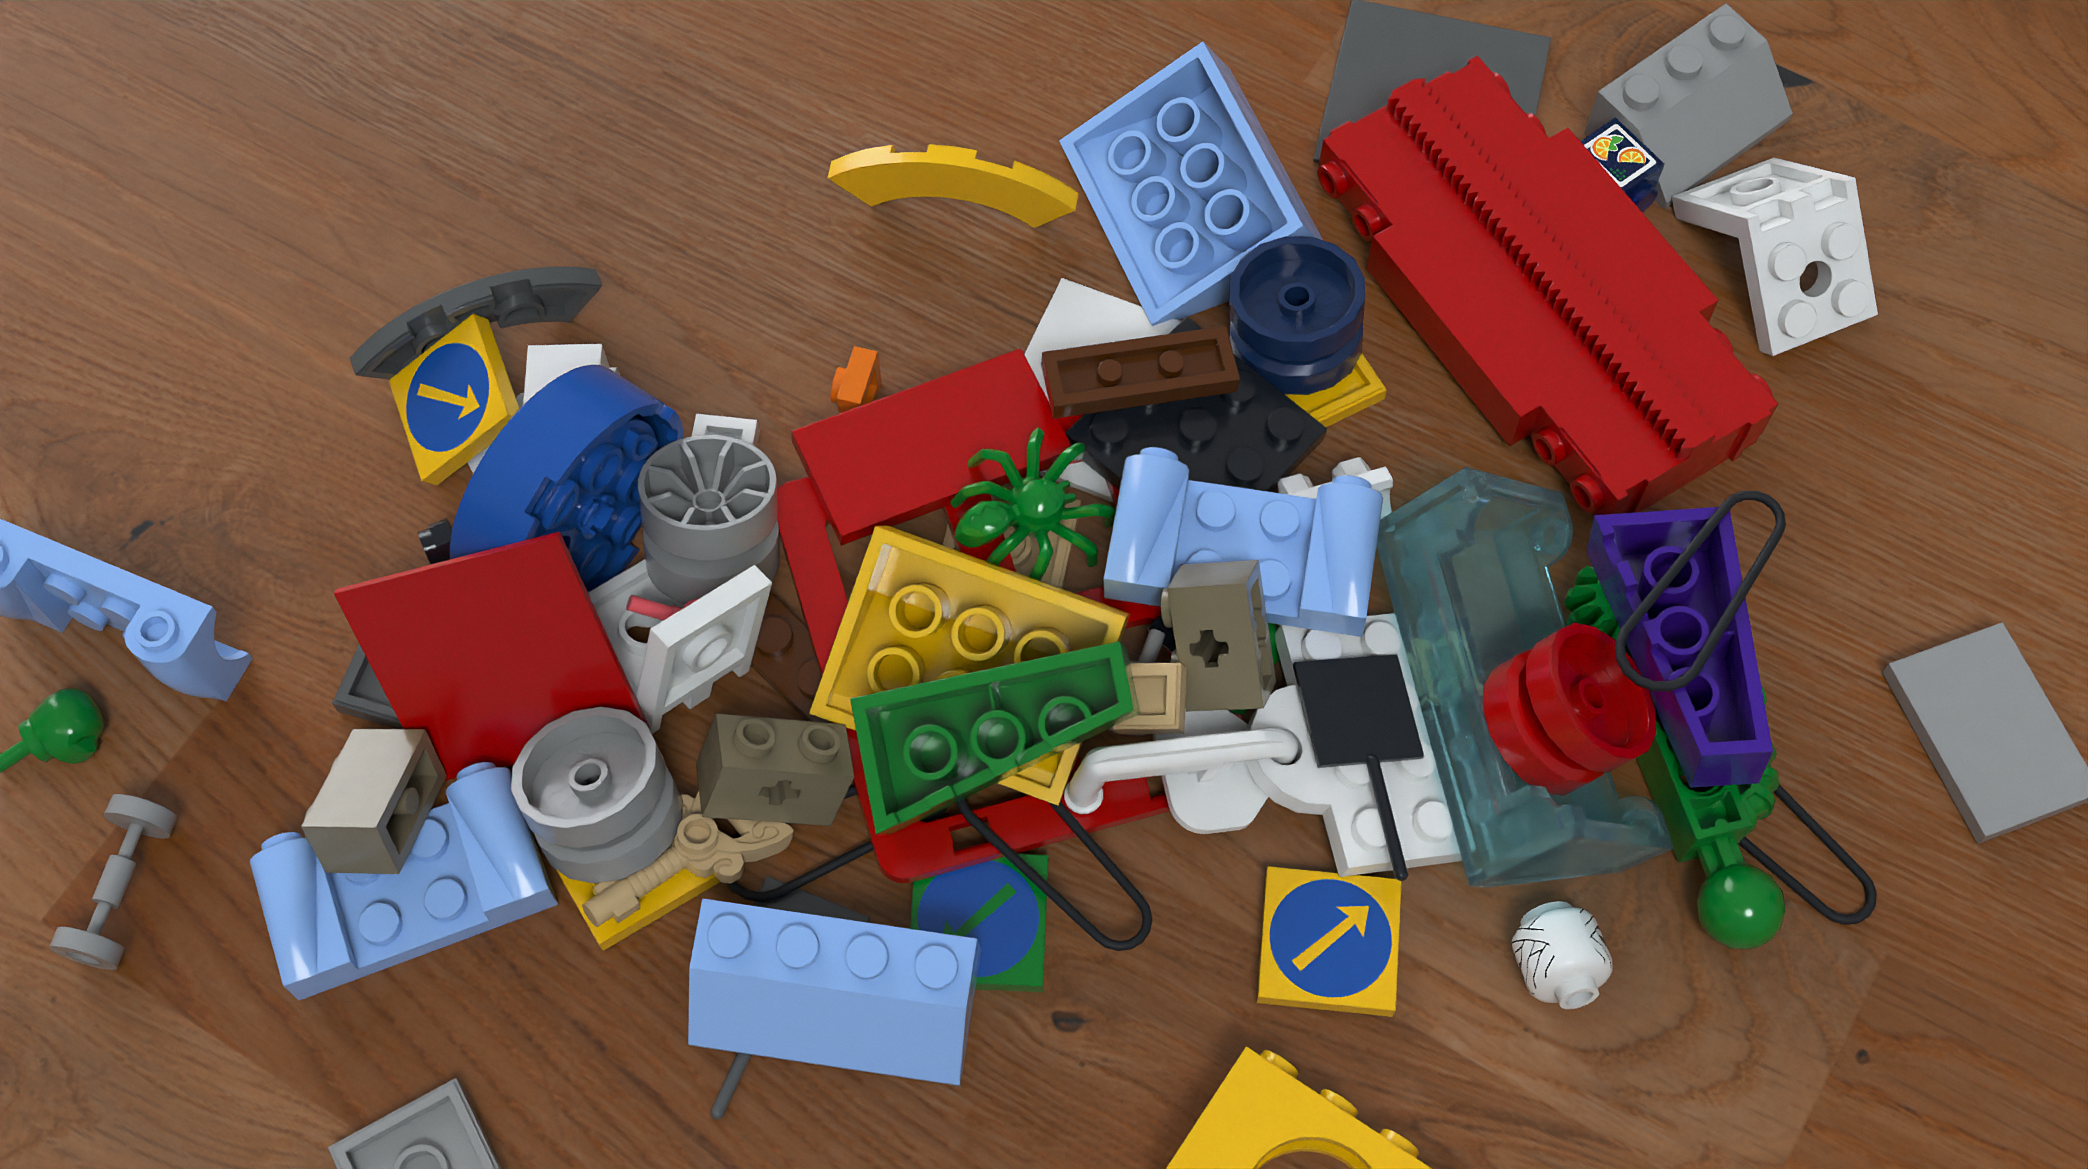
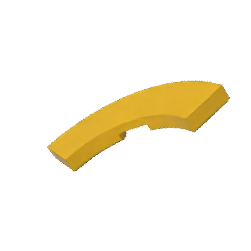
(953, 173)

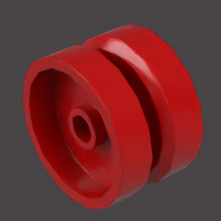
(1567, 710)

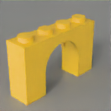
(1270, 1113)

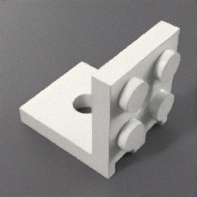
(1783, 223)
(688, 647)

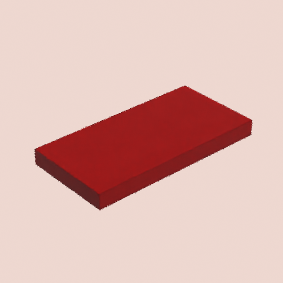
(915, 445)

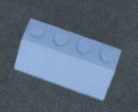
(832, 991)

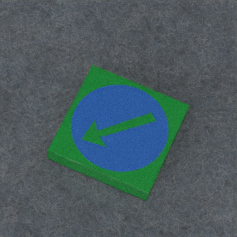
(996, 908)

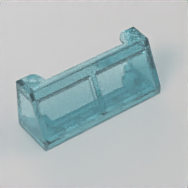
(1468, 596)

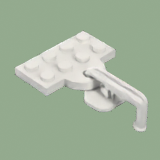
(1228, 768)

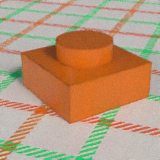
(858, 382)

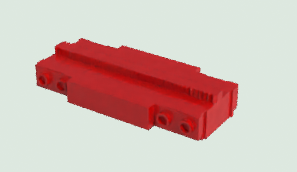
(1544, 290)

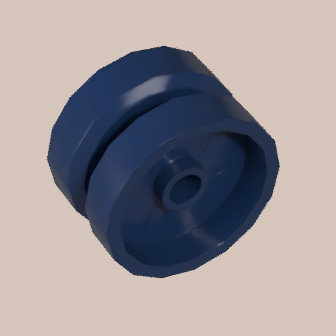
(1298, 313)

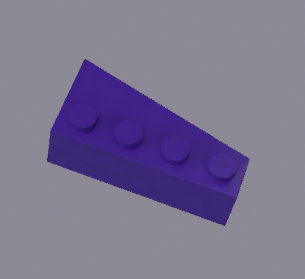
(1721, 715)

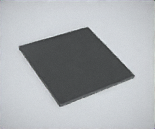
(1394, 45)

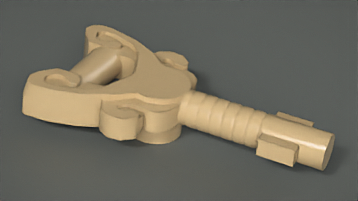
(698, 849)

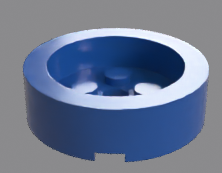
(568, 468)

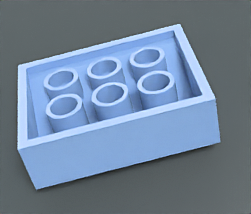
(1184, 184)

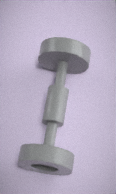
(139, 818)

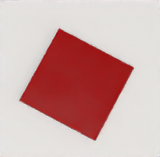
(487, 648)

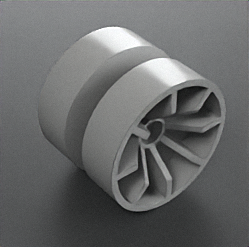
(707, 514)

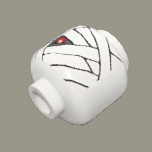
(1562, 954)

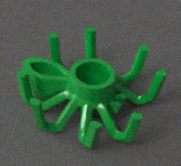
(1033, 507)

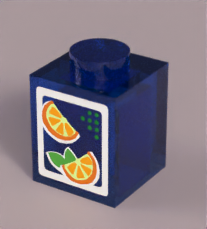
(1626, 161)

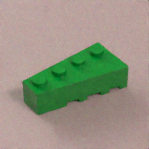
(971, 730)

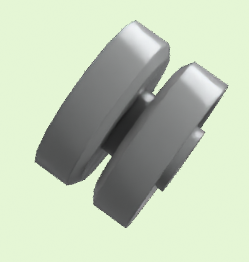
(597, 794)

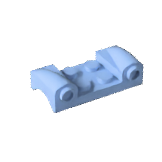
(1309, 550)
(160, 626)
(463, 877)

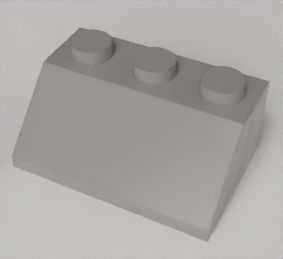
(1698, 100)

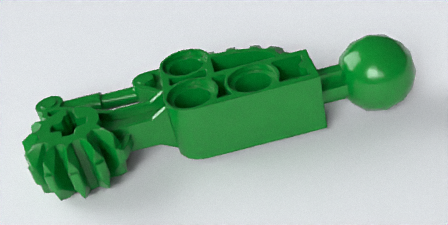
(1737, 900)

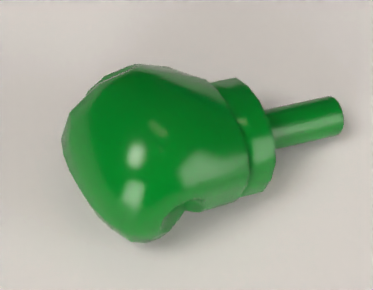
(59, 727)

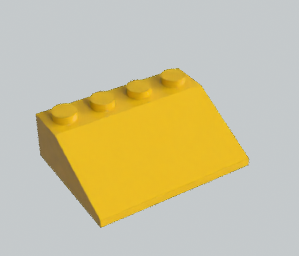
(945, 614)

